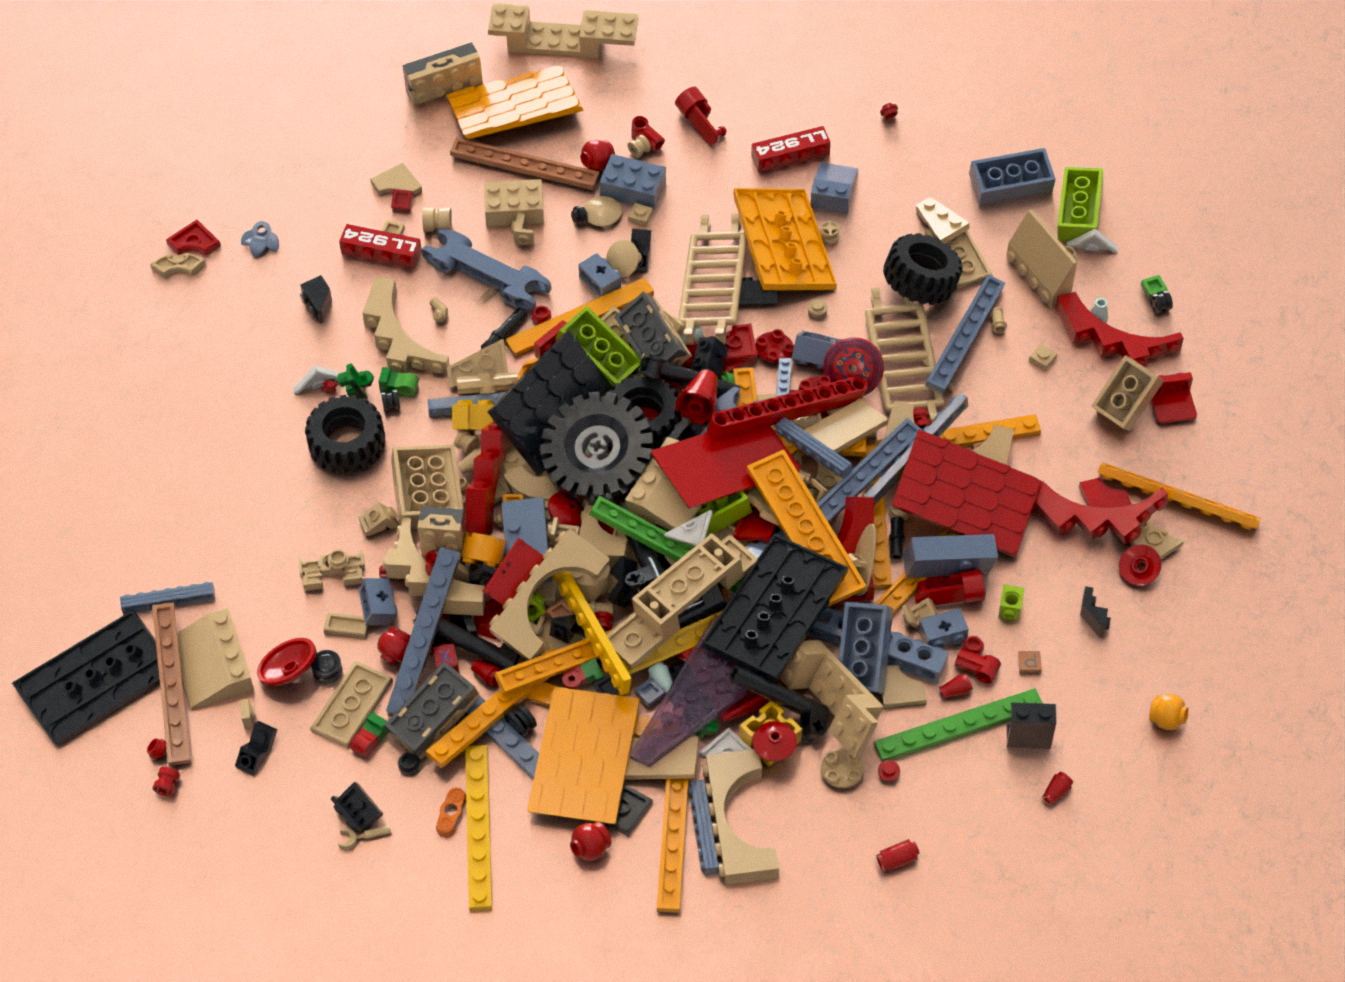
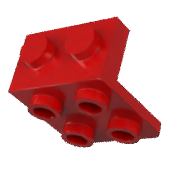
(1174, 400)

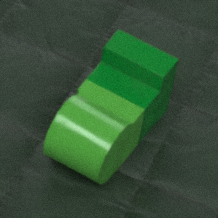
(404, 382)

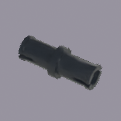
(896, 538)

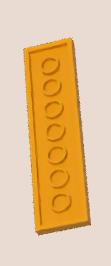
(801, 516)

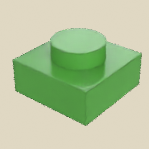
(1153, 285)

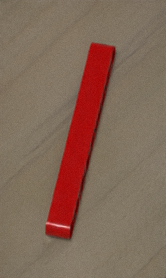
(791, 406)

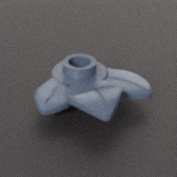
(260, 240)

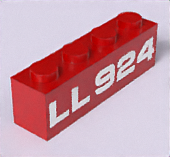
(790, 149)
(380, 246)

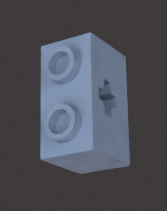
(599, 275)
(377, 601)
(943, 629)

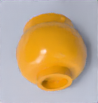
(1168, 711)

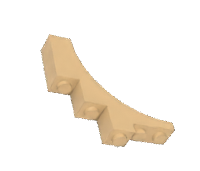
(390, 336)
(408, 564)

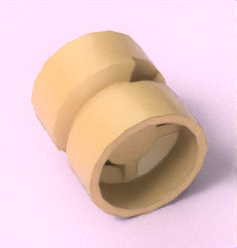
(436, 219)

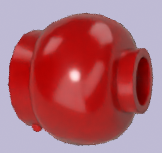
(596, 154)
(393, 645)
(590, 841)

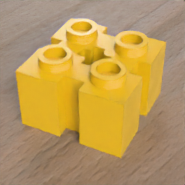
(471, 416)
(768, 713)

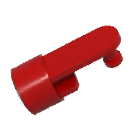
(696, 109)
(962, 587)

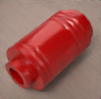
(897, 855)

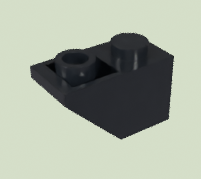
(317, 296)

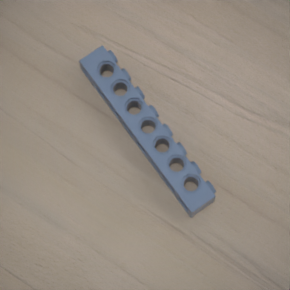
(908, 662)

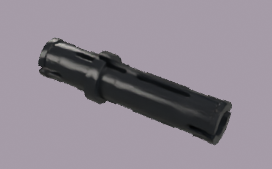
(506, 328)

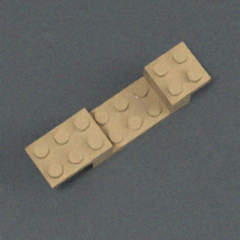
(561, 38)
(674, 591)
(839, 690)

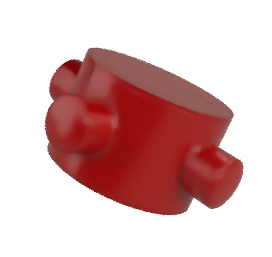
(329, 387)

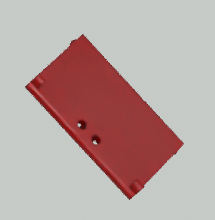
(754, 527)
(521, 560)

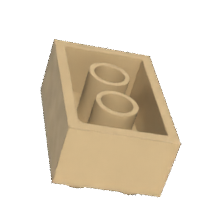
(509, 198)
(1127, 393)

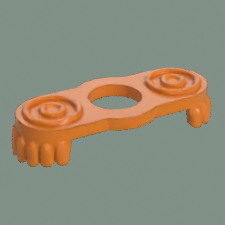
(445, 822)

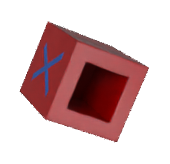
(445, 653)

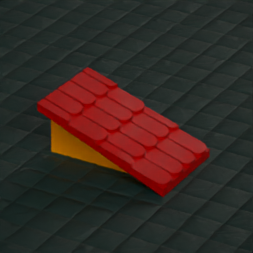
(966, 492)

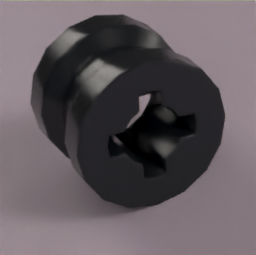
(1161, 301)
(390, 400)

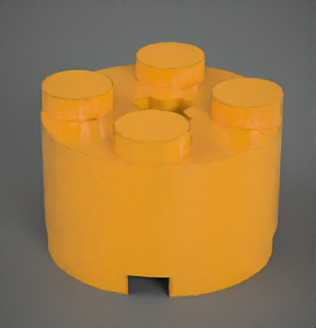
(483, 549)

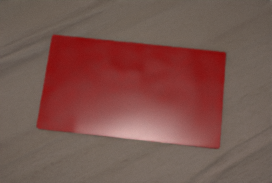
(715, 468)

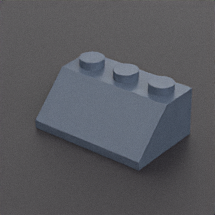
(813, 348)

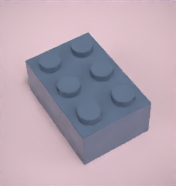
(633, 181)

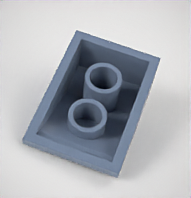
(833, 187)

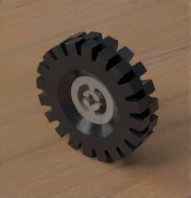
(597, 423)

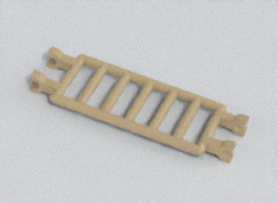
(689, 278)
(924, 338)

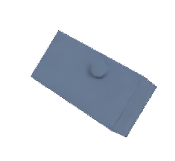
(1012, 176)
(526, 521)
(949, 555)
(866, 643)

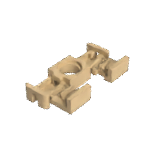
(312, 571)

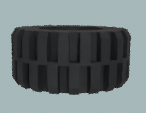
(922, 269)
(654, 395)
(345, 413)

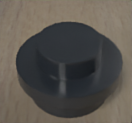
(579, 215)
(408, 763)

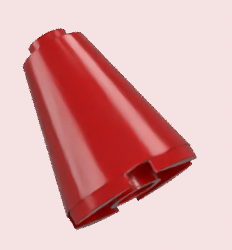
(699, 398)

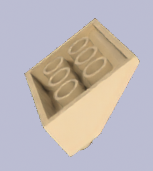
(1042, 259)
(425, 478)
(656, 498)
(212, 660)

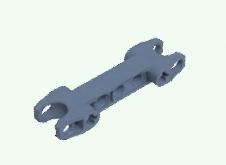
(513, 283)

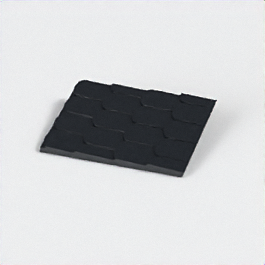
(548, 384)
(775, 608)
(92, 678)

